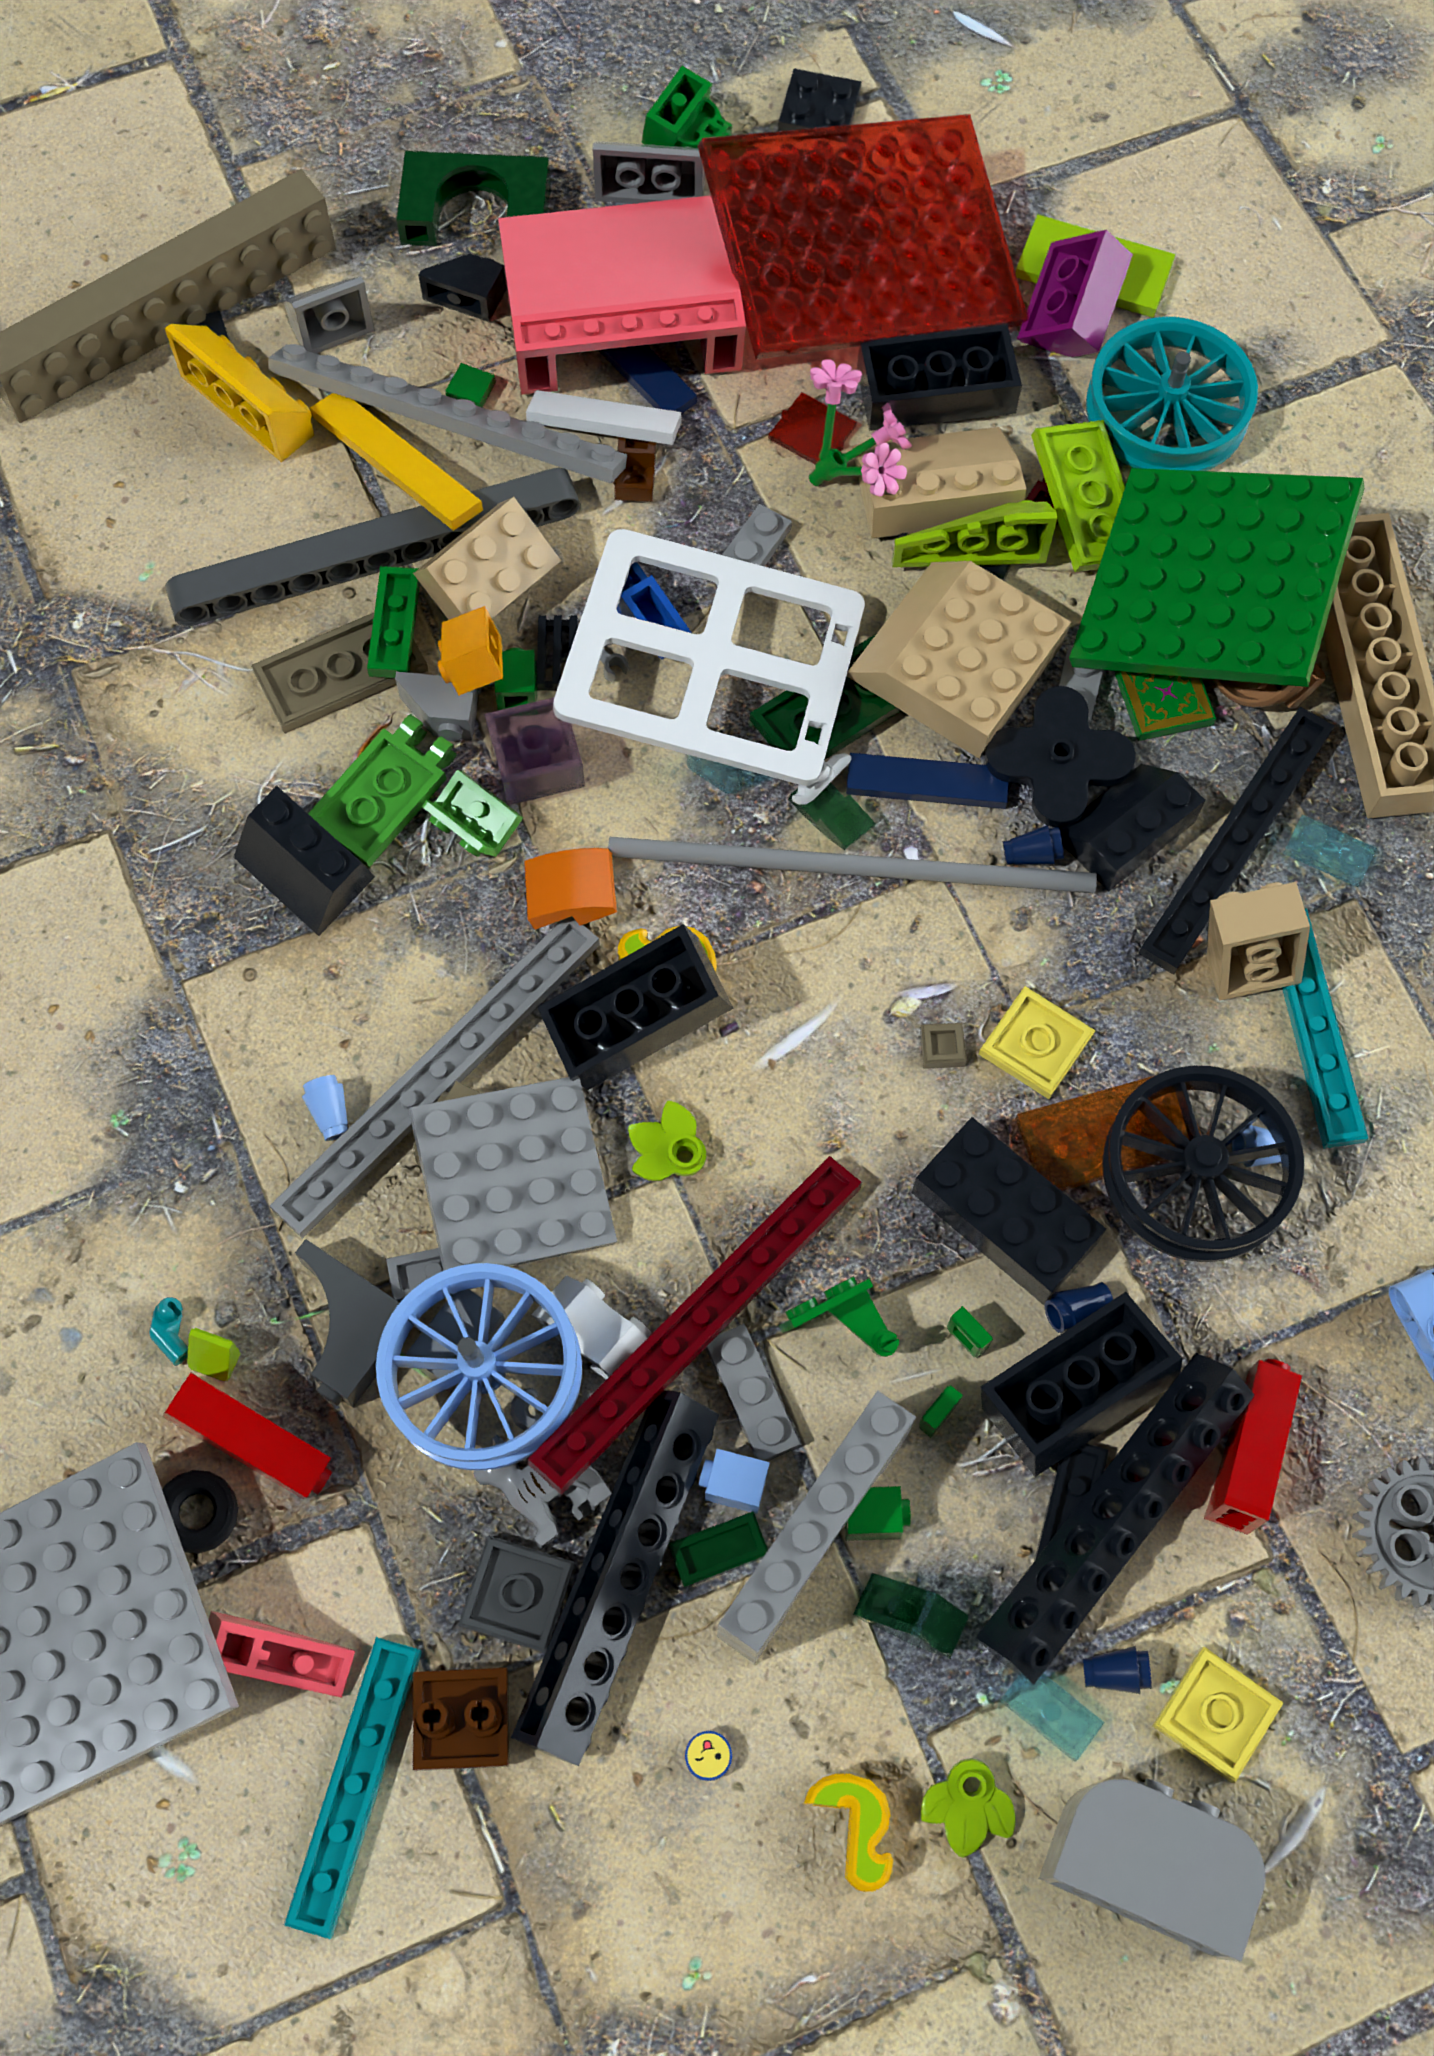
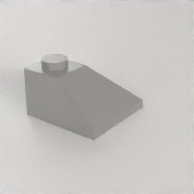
(330, 314)

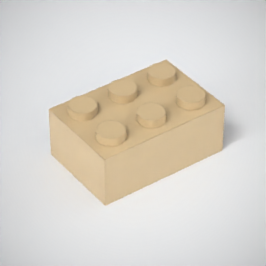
(488, 563)
(1257, 940)

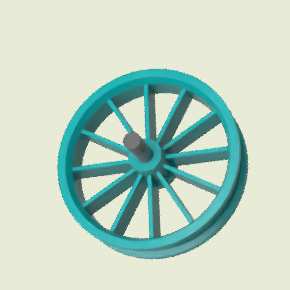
(1172, 394)

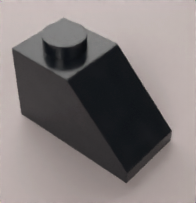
(465, 285)

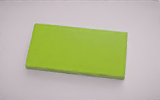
(1144, 277)
(1082, 486)

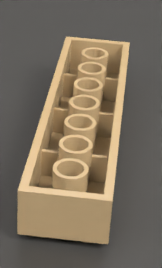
(1382, 674)

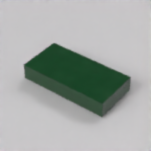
(718, 1549)

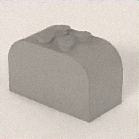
(1159, 1864)

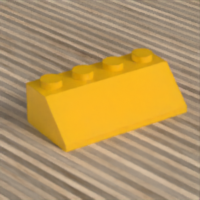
(240, 389)

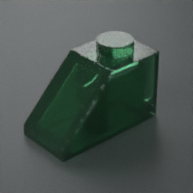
(912, 1614)

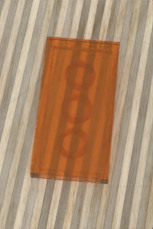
(1070, 1136)

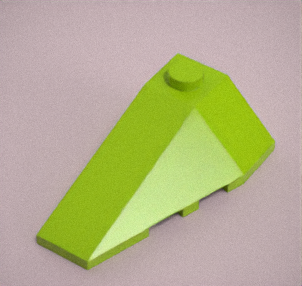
(991, 537)

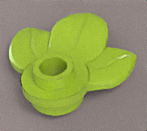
(664, 1141)
(969, 1814)

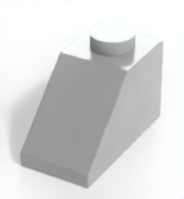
(439, 705)

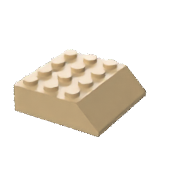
(961, 652)

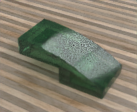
(836, 816)

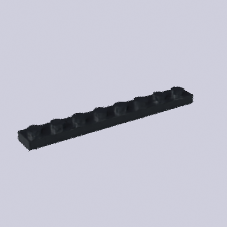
(1236, 840)

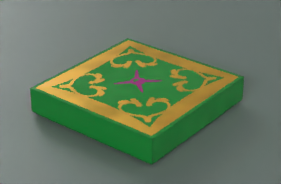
(1164, 703)

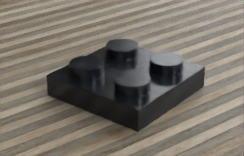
(818, 101)

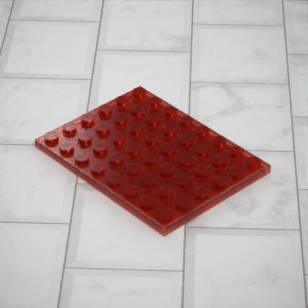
(861, 233)

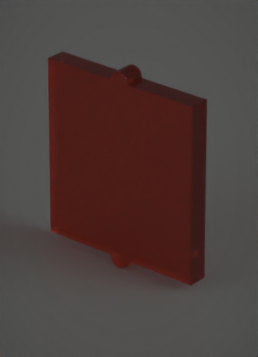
(804, 425)

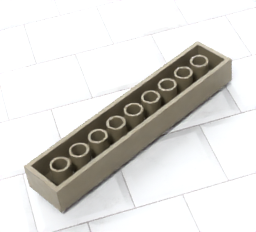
(174, 283)

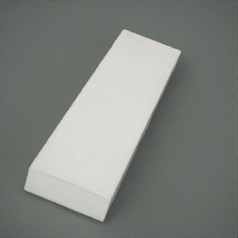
(604, 417)

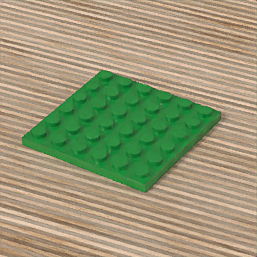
(1219, 575)

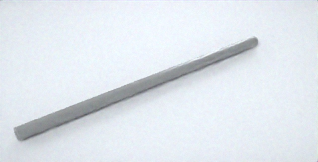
(853, 864)

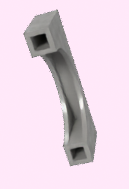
(814, 1526)

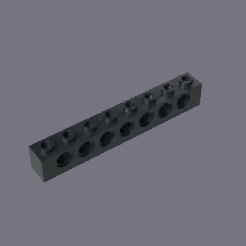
(1115, 1517)
(600, 1589)

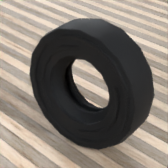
(224, 1512)

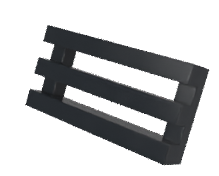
(556, 625)

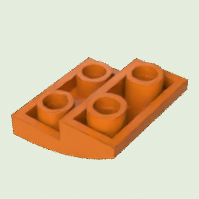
(570, 885)

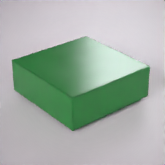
(471, 385)
(969, 1332)
(940, 1410)

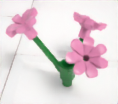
(878, 467)

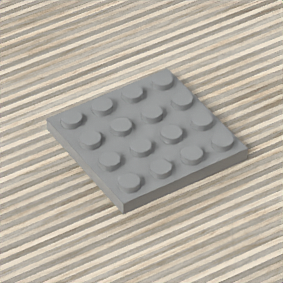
(512, 1175)

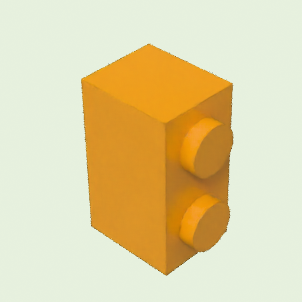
(470, 651)

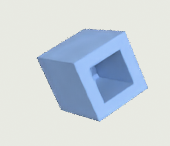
(734, 1480)

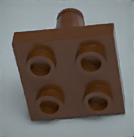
(460, 1719)

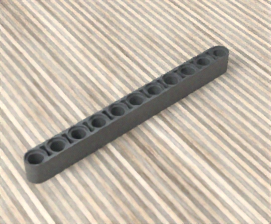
(351, 552)

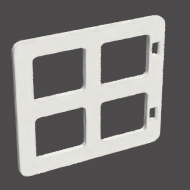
(709, 656)

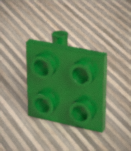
(854, 1309)

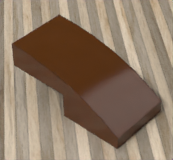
(638, 477)

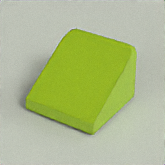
(211, 1354)

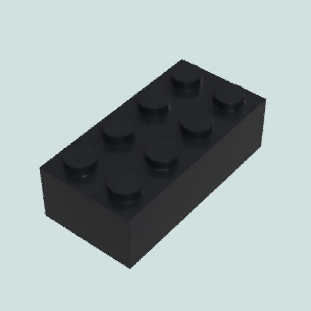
(940, 376)
(634, 1007)
(1007, 1210)
(1080, 1383)

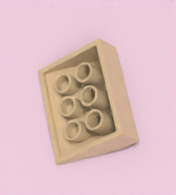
(945, 481)

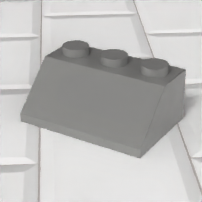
(646, 172)

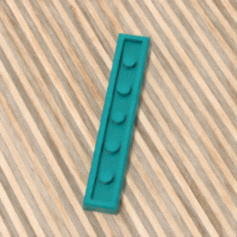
(1324, 1055)
(353, 1789)

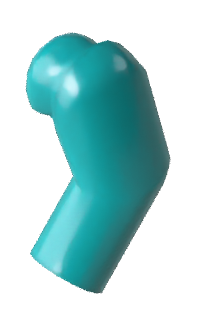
(165, 1330)

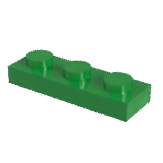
(393, 622)

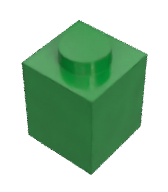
(518, 680)
(879, 1515)

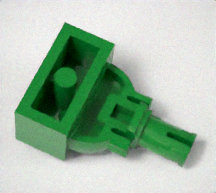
(684, 113)

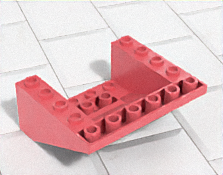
(618, 283)

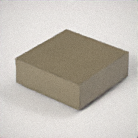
(943, 1045)

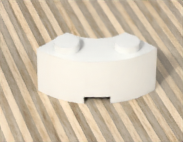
(601, 1331)

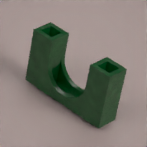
(437, 177)

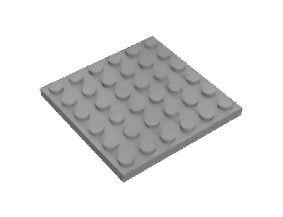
(97, 1633)

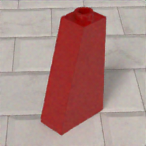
(248, 1437)
(1255, 1449)

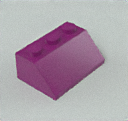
(1076, 294)

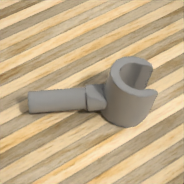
(613, 660)

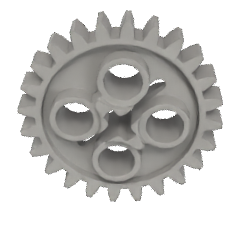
(1410, 1576)

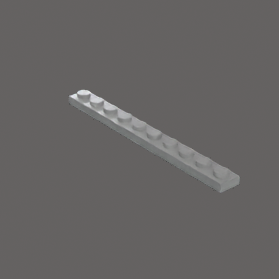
(454, 415)
(436, 1071)

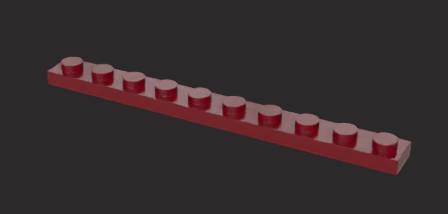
(693, 1326)

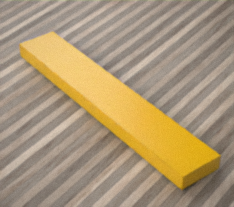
(397, 460)

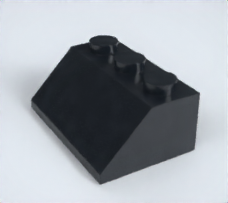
(1132, 823)
(300, 861)

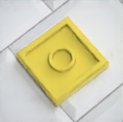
(1036, 1042)
(1217, 1714)

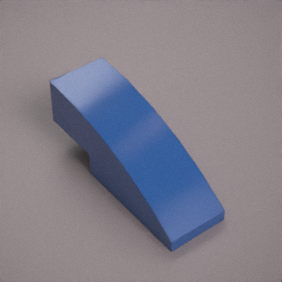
(646, 601)

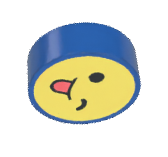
(708, 1755)

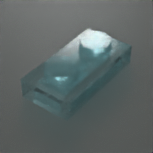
(1330, 850)
(1053, 1714)

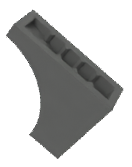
(355, 1327)

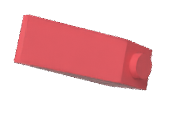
(280, 1655)

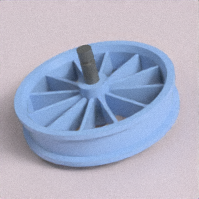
(478, 1365)

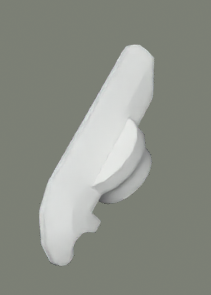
(829, 771)

